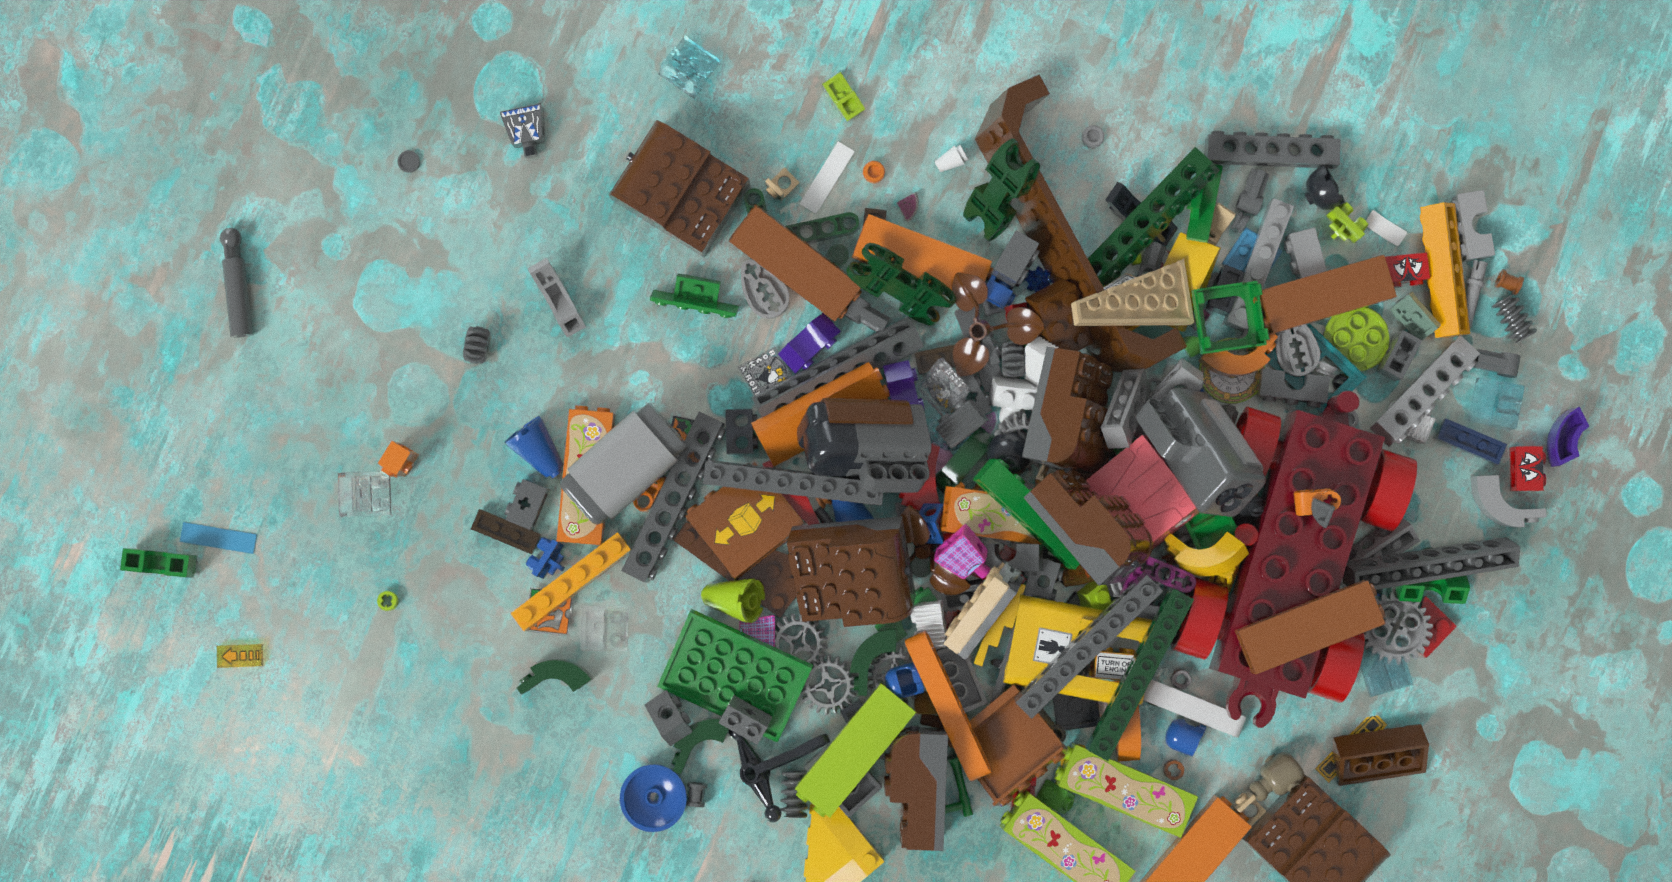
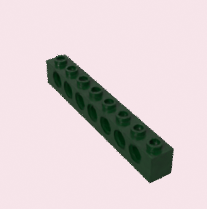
(1149, 212)
(1139, 674)

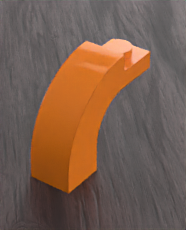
(1239, 365)
(1130, 742)

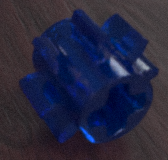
(1036, 275)

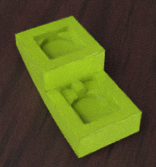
(843, 96)

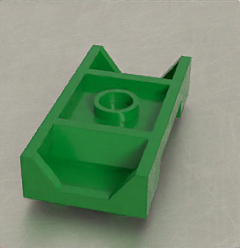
(1209, 529)

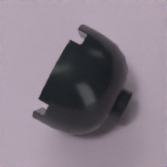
(1323, 190)
(1010, 450)

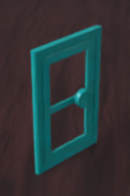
(1354, 374)

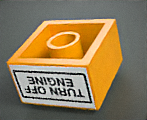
(1111, 664)

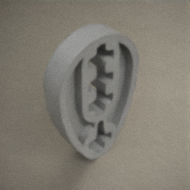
(755, 299)
(1309, 347)

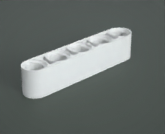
(1193, 708)

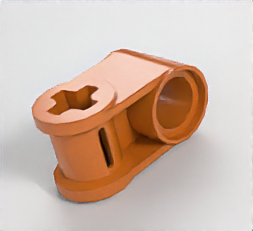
(652, 492)
(1304, 497)

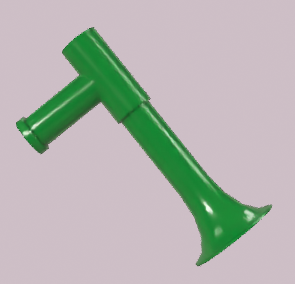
(964, 804)

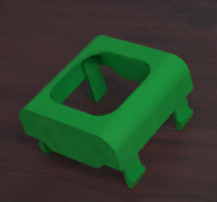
(1256, 333)

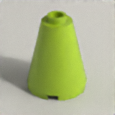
(736, 598)

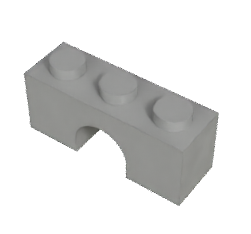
(1472, 244)

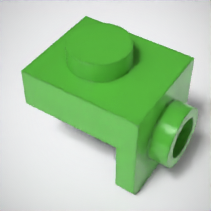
(1056, 797)

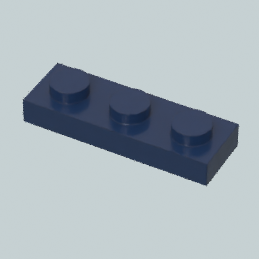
(1471, 441)

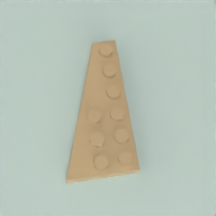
(1150, 299)

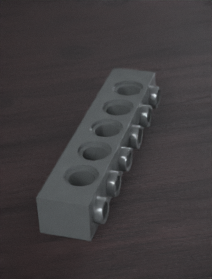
(1327, 144)

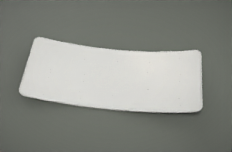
(1385, 228)

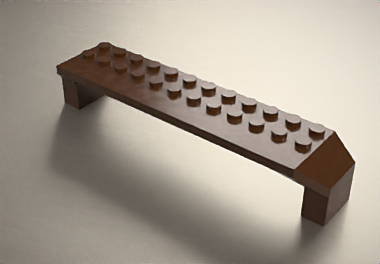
(1058, 245)

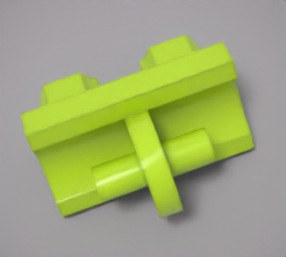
(1344, 226)

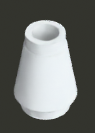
(951, 159)

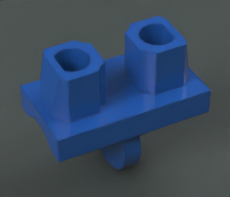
(550, 559)

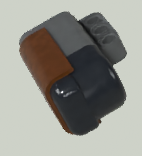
(870, 439)

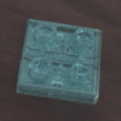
(1384, 677)

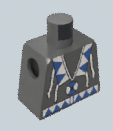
(525, 127)

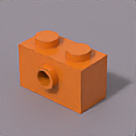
(397, 460)

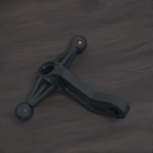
(757, 771)

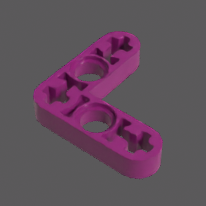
(1176, 585)

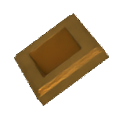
(923, 704)

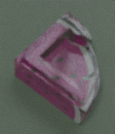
(909, 206)

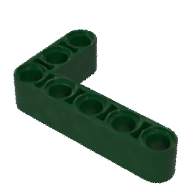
(815, 225)

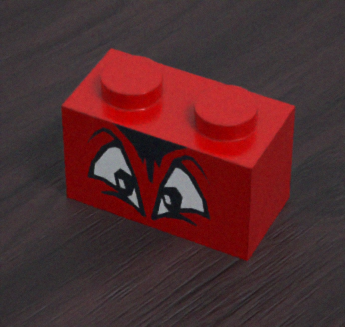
(1408, 269)
(1527, 468)

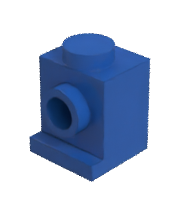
(999, 293)

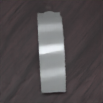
(557, 297)
(1491, 503)

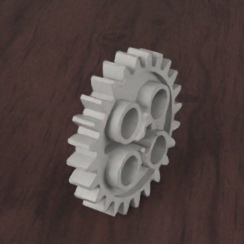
(1414, 637)

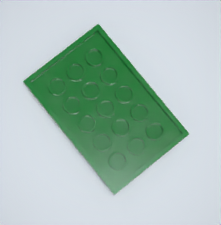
(720, 661)

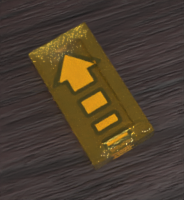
(239, 655)

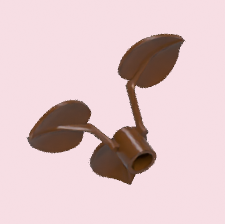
(968, 354)
(919, 533)

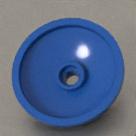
(653, 814)

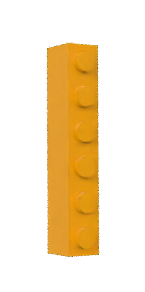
(1445, 269)
(571, 582)

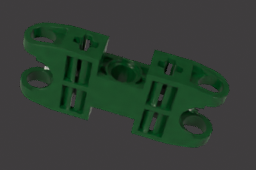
(1008, 181)
(900, 284)

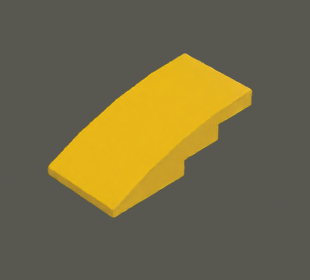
(1199, 263)
(993, 635)

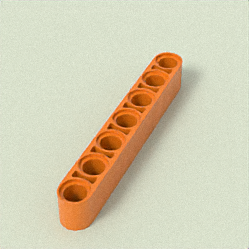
(948, 706)

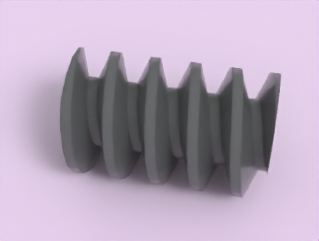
(1514, 318)
(793, 803)

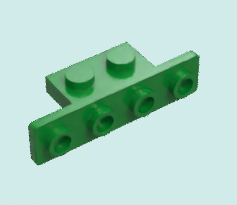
(1203, 209)
(695, 294)

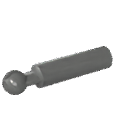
(235, 285)

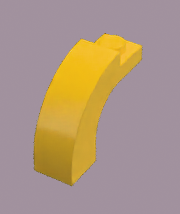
(1207, 562)

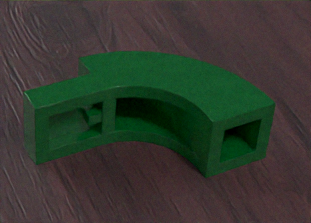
(963, 460)
(873, 646)
(564, 670)
(702, 730)

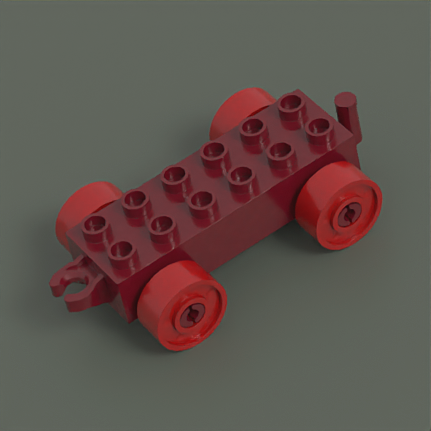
(1294, 553)

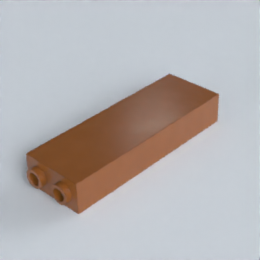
(795, 263)
(1326, 294)
(1310, 626)

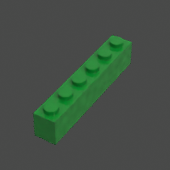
(1009, 493)

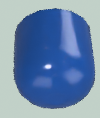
(904, 680)
(1183, 736)

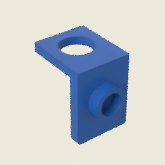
(936, 535)

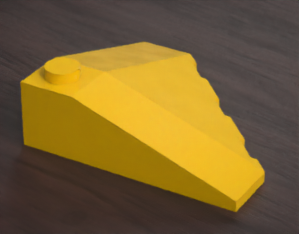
(838, 850)

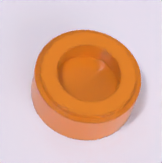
(873, 172)

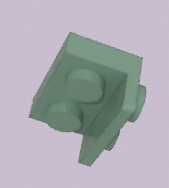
(1415, 316)

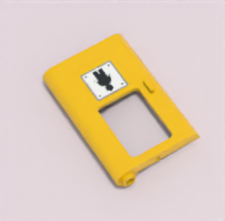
(1045, 630)

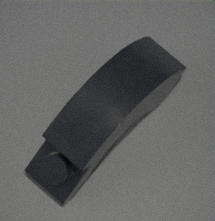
(1123, 203)

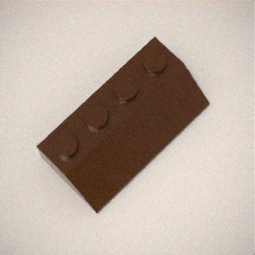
(1380, 754)

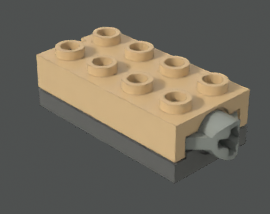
(983, 609)

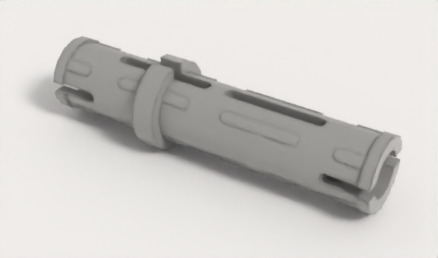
(1475, 284)

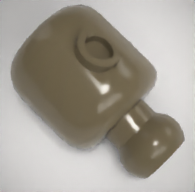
(1278, 775)

